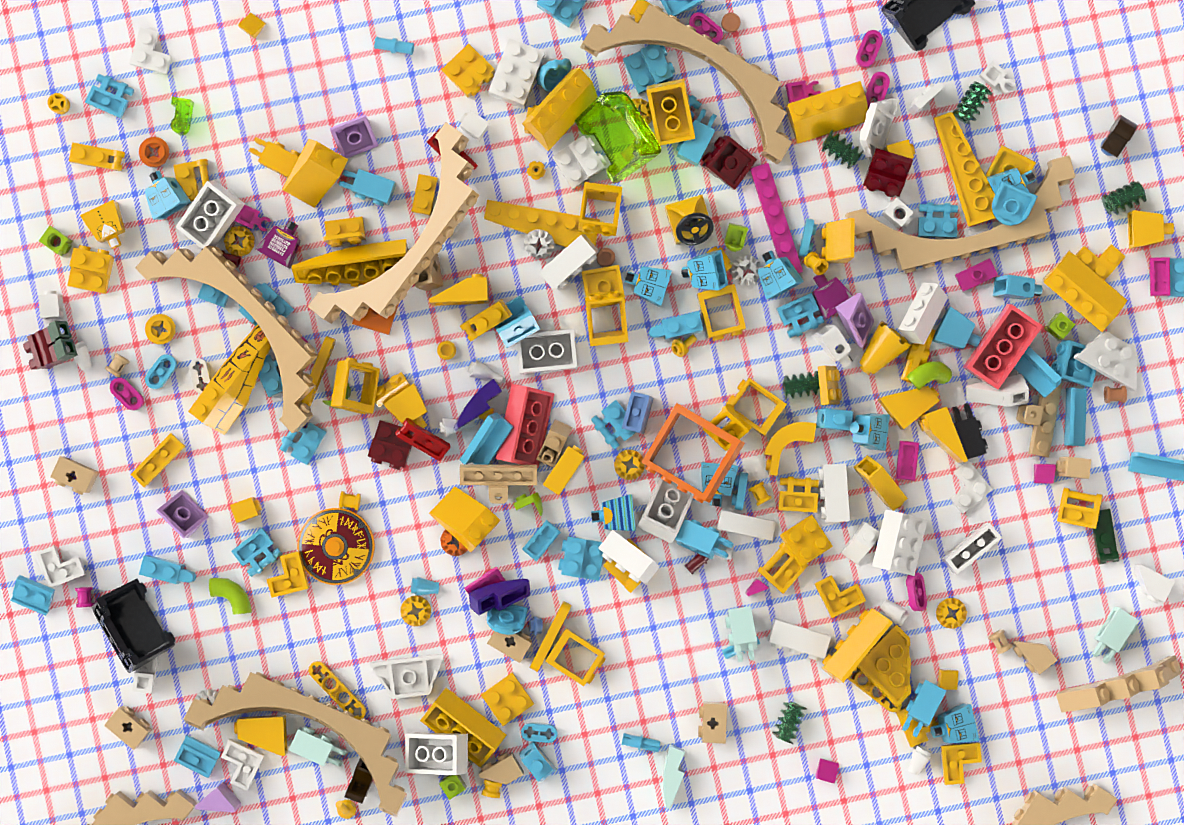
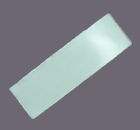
(672, 774)

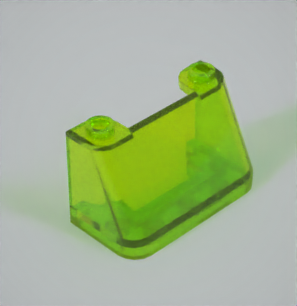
(620, 133)

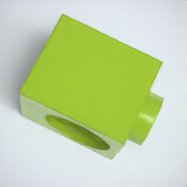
(48, 240)
(1059, 326)
(452, 785)

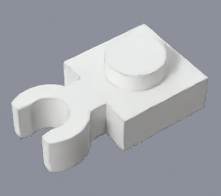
(994, 75)

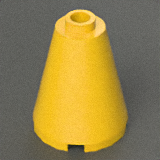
(882, 349)

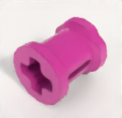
(84, 597)

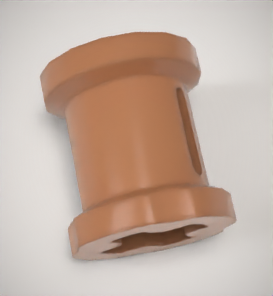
(1115, 394)

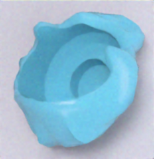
(552, 73)

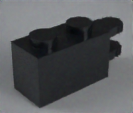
(969, 433)

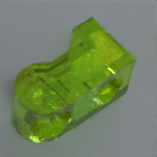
(183, 115)

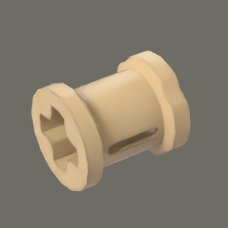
(117, 365)
(995, 638)

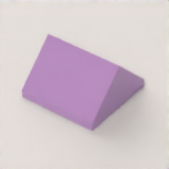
(354, 136)
(856, 318)
(182, 514)
(220, 799)

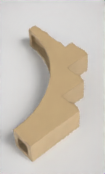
(1120, 687)

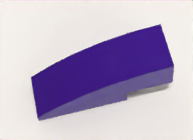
(478, 404)
(499, 595)

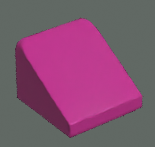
(1044, 473)
(756, 587)
(827, 771)

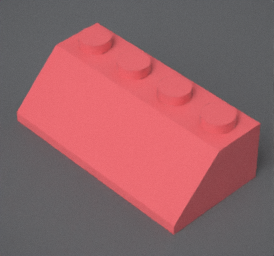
(1002, 346)
(529, 414)

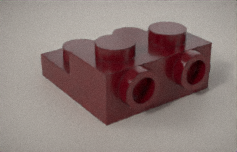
(728, 161)
(887, 172)
(389, 447)

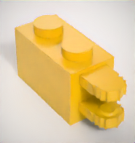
(276, 157)

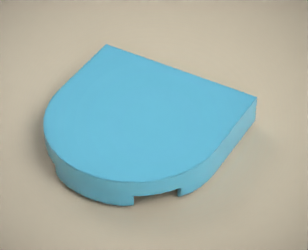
(1012, 204)
(507, 621)

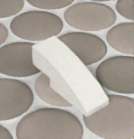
(746, 525)

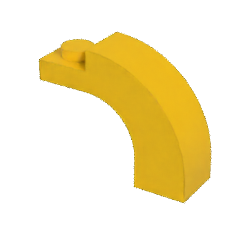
(793, 432)

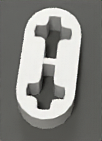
(196, 376)

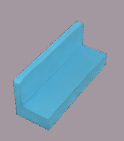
(1037, 373)
(1075, 417)
(487, 440)
(1156, 466)

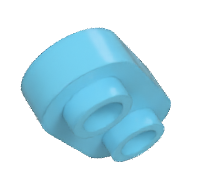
(809, 230)
(161, 371)
(741, 483)

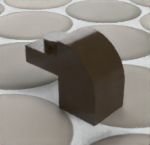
(1119, 135)
(360, 783)

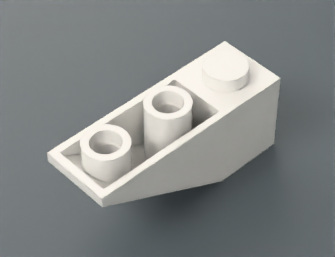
(1011, 393)

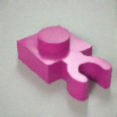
(799, 90)
(249, 217)

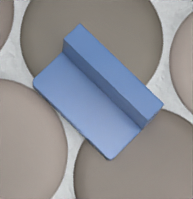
(637, 412)

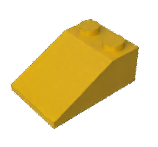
(670, 112)
(314, 173)
(838, 241)
(468, 291)
(941, 430)
(464, 518)

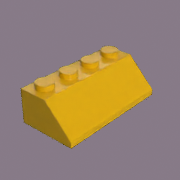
(561, 108)
(827, 111)
(1085, 291)
(856, 645)
(455, 716)

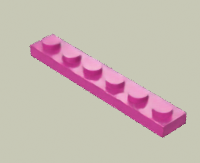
(774, 214)

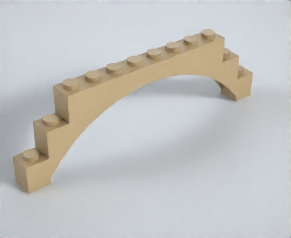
(666, 30)
(450, 208)
(917, 251)
(289, 348)
(265, 695)
(1067, 805)
(149, 807)

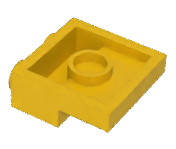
(469, 71)
(90, 269)

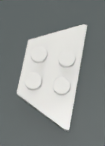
(877, 126)
(1112, 359)
(408, 675)

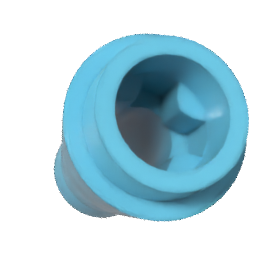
(422, 586)

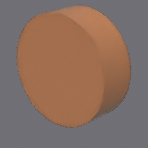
(730, 22)
(605, 257)

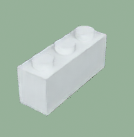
(569, 262)
(923, 313)
(834, 492)
(971, 548)
(628, 558)
(798, 639)

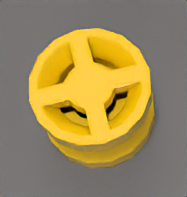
(54, 103)
(491, 789)

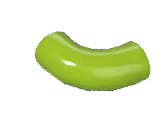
(928, 372)
(232, 592)

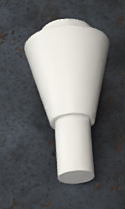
(479, 370)
(447, 426)

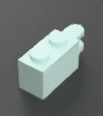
(743, 631)
(1115, 633)
(315, 747)

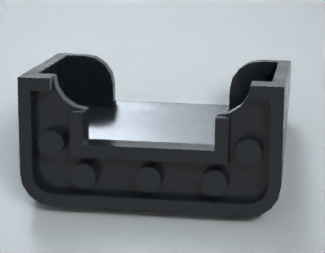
(920, 17)
(131, 625)

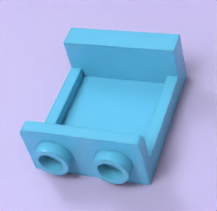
(518, 325)

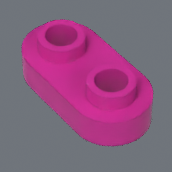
(707, 26)
(868, 49)
(876, 91)
(126, 395)
(916, 592)

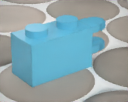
(693, 149)
(370, 186)
(677, 326)
(702, 540)
(165, 570)
(924, 706)

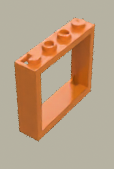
(720, 473)

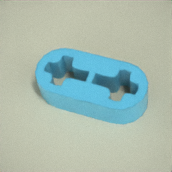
(540, 728)

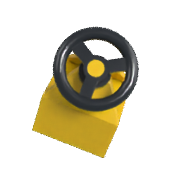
(689, 221)

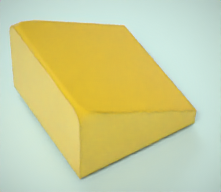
(251, 25)
(948, 679)

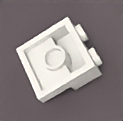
(579, 161)

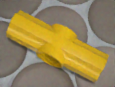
(917, 355)

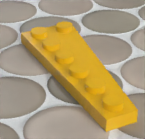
(969, 180)
(559, 225)

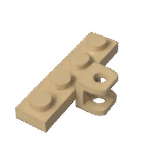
(1043, 418)
(498, 478)

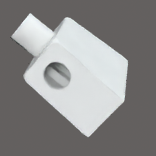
(829, 338)

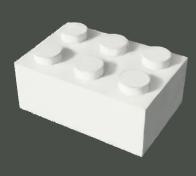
(516, 73)
(210, 214)
(547, 352)
(899, 542)
(436, 753)

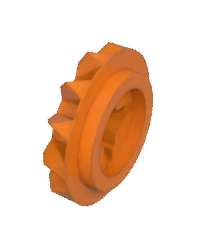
(154, 142)
(451, 549)

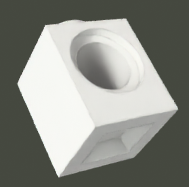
(474, 125)
(889, 213)
(51, 305)

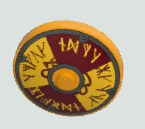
(336, 546)

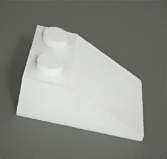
(665, 511)

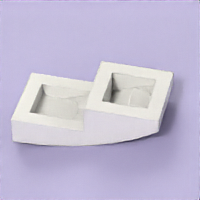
(145, 677)

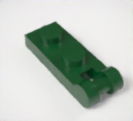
(1105, 538)

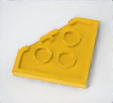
(890, 665)

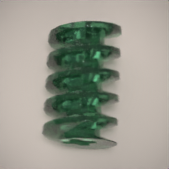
(971, 102)
(841, 149)
(1124, 196)
(801, 384)
(789, 721)

